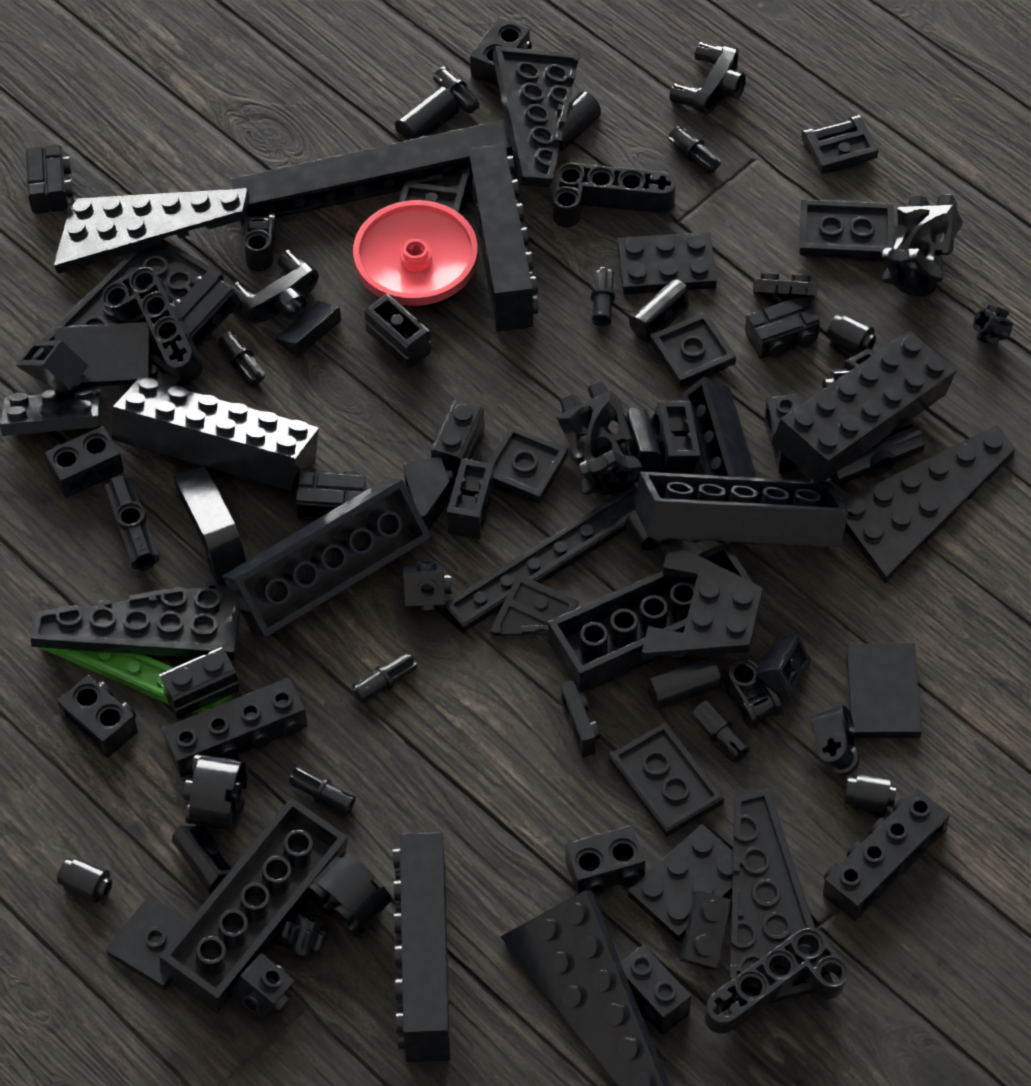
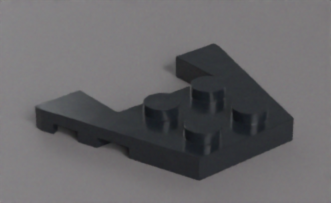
(719, 614)

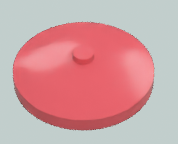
(415, 252)

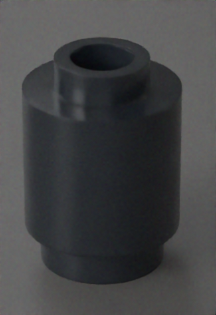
(851, 334)
(870, 793)
(85, 879)

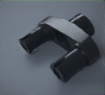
(721, 81)
(283, 295)

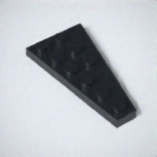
(148, 623)

